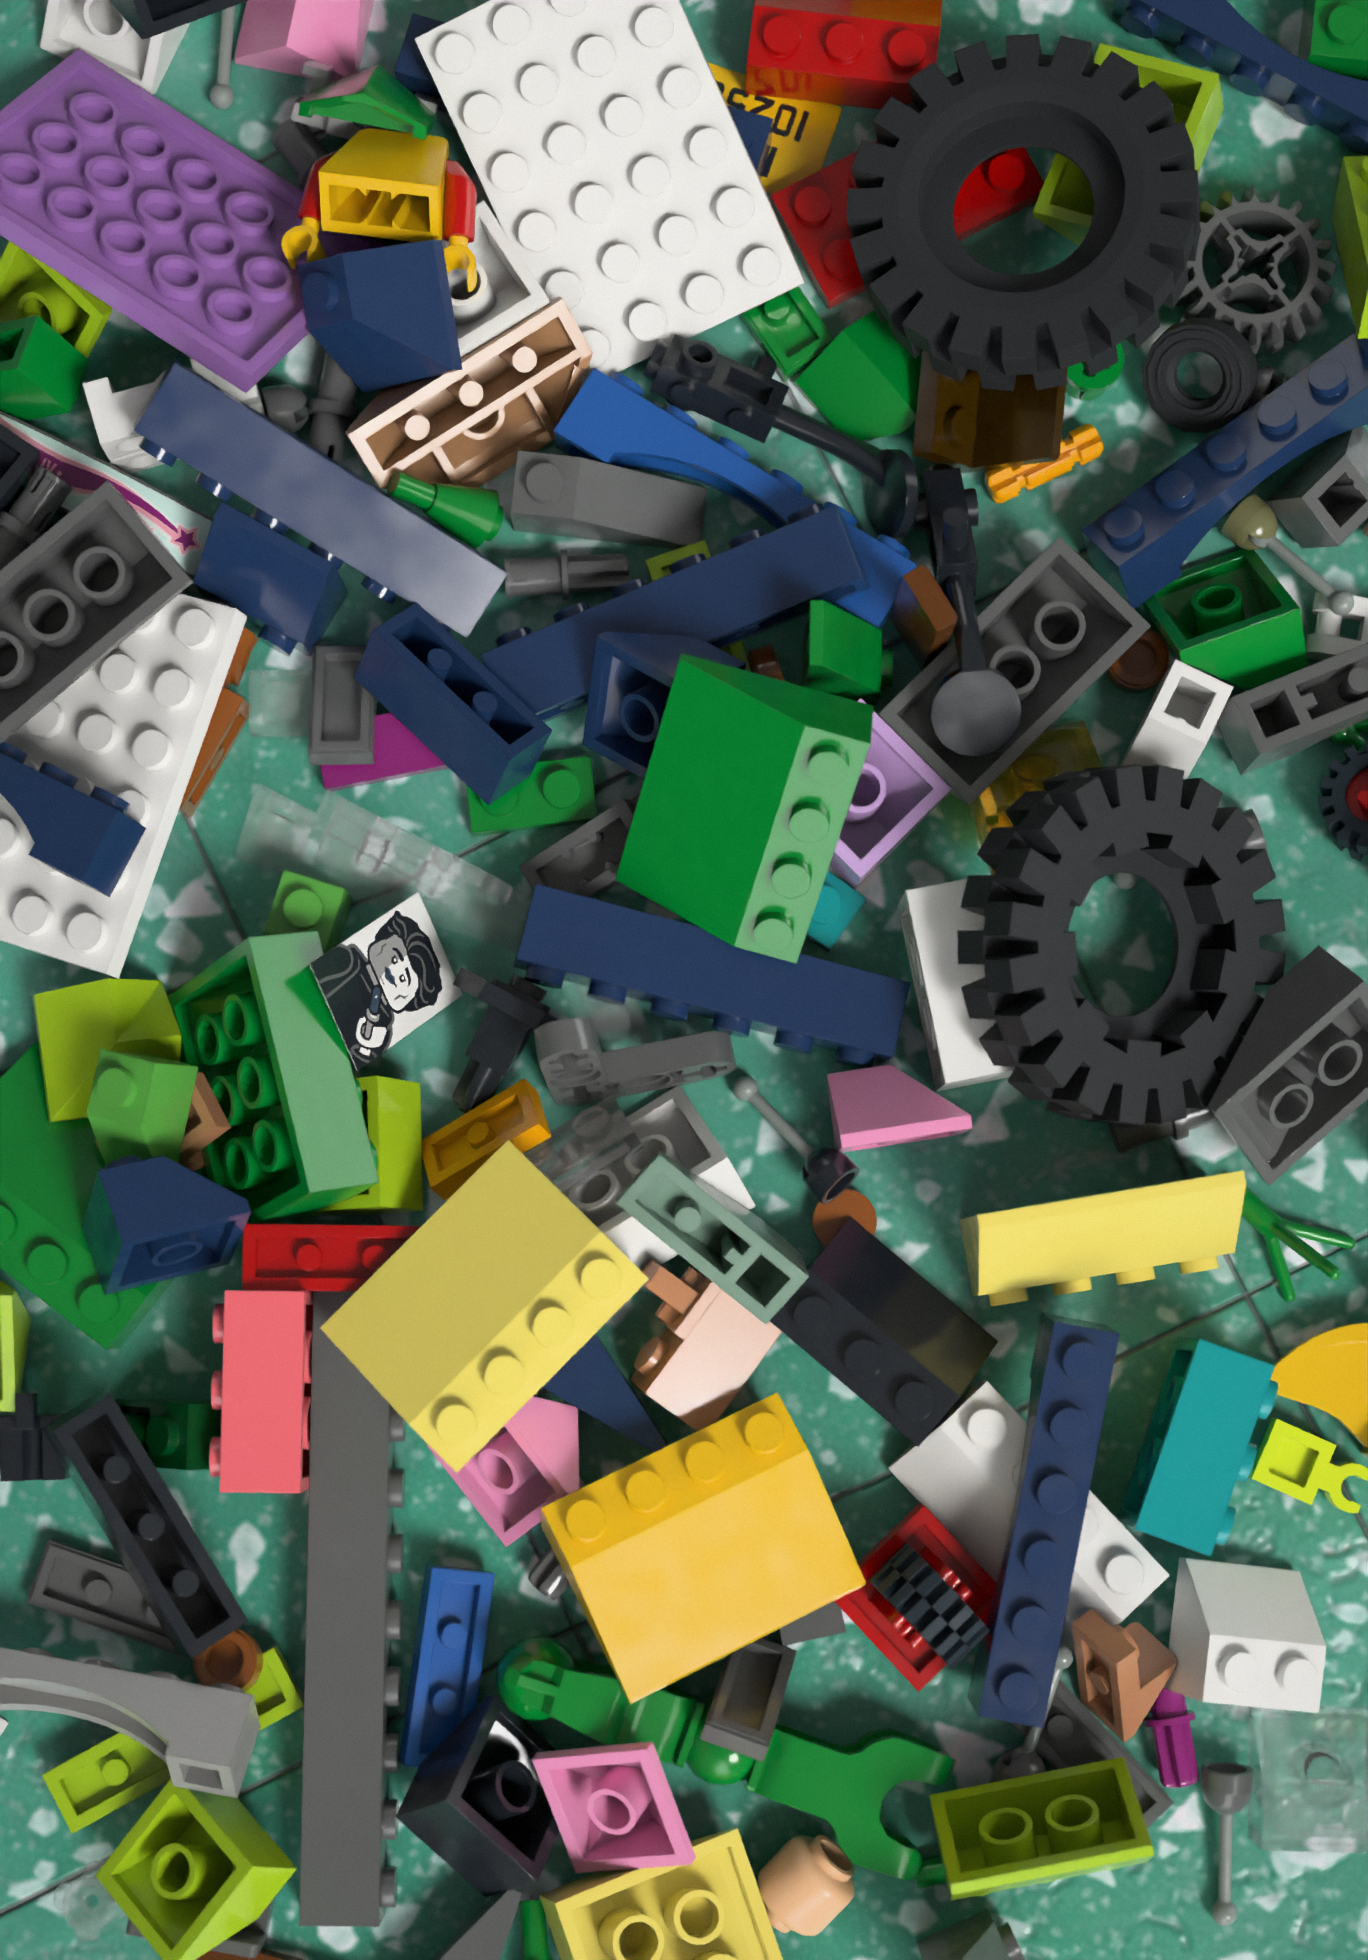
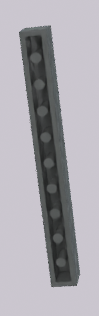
(349, 1641)

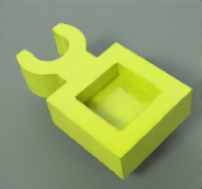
(1299, 1465)

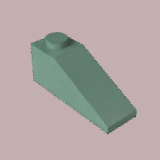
(716, 1236)

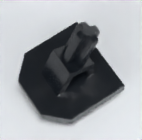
(501, 1036)

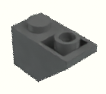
(1327, 493)

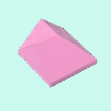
(289, 32)
(888, 1108)
(523, 1468)
(614, 1807)

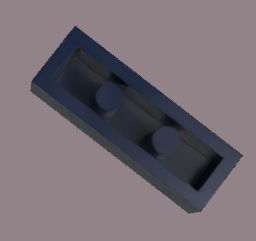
(452, 703)

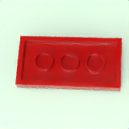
(816, 214)

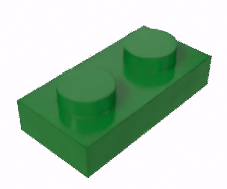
(552, 796)

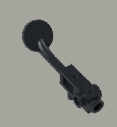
(751, 402)
(975, 705)

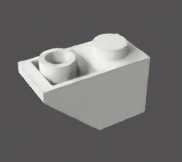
(1178, 719)

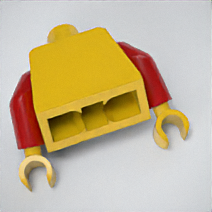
(389, 190)

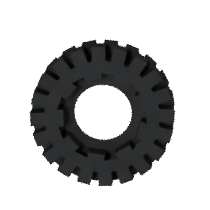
(1047, 319)
(1044, 865)

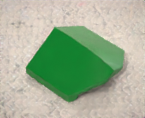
(371, 99)
(864, 381)

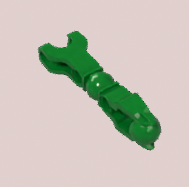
(820, 1777)

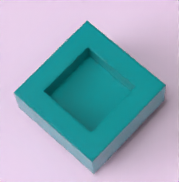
(833, 912)

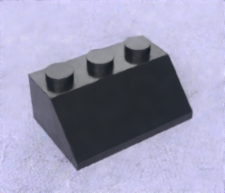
(884, 1331)

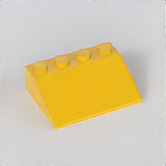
(702, 1547)

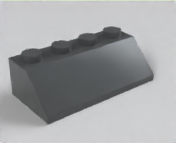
(77, 600)
(1049, 637)

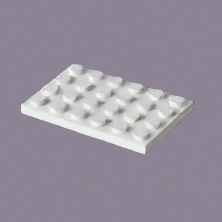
(612, 166)
(137, 734)

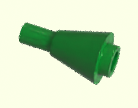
(464, 511)

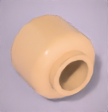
(806, 1884)

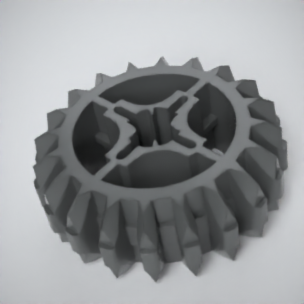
(1288, 237)

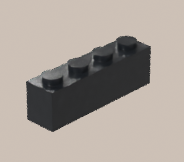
(145, 1524)

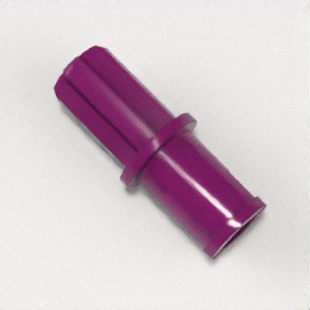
(1173, 1739)

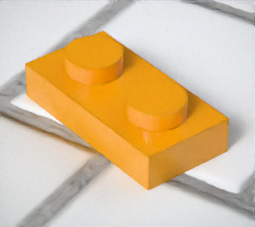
(469, 1141)

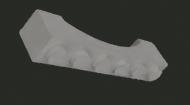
(193, 1727)

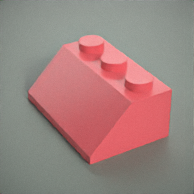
(263, 1391)

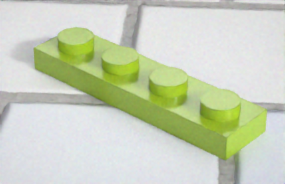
(124, 1769)

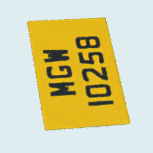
(799, 129)

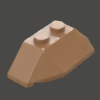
(476, 419)

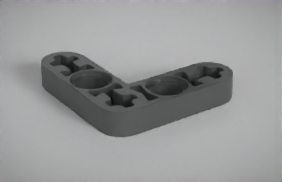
(583, 1074)

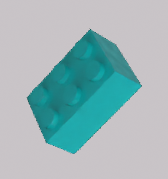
(1198, 1445)

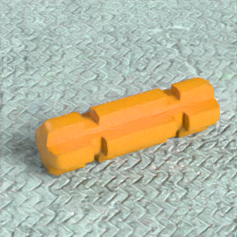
(1080, 446)

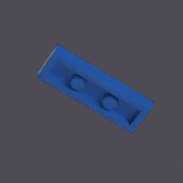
(445, 1657)

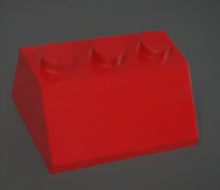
(841, 49)

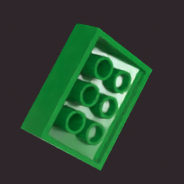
(745, 803)
(280, 1078)
(43, 1201)

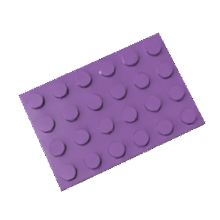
(156, 217)

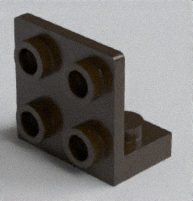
(983, 426)

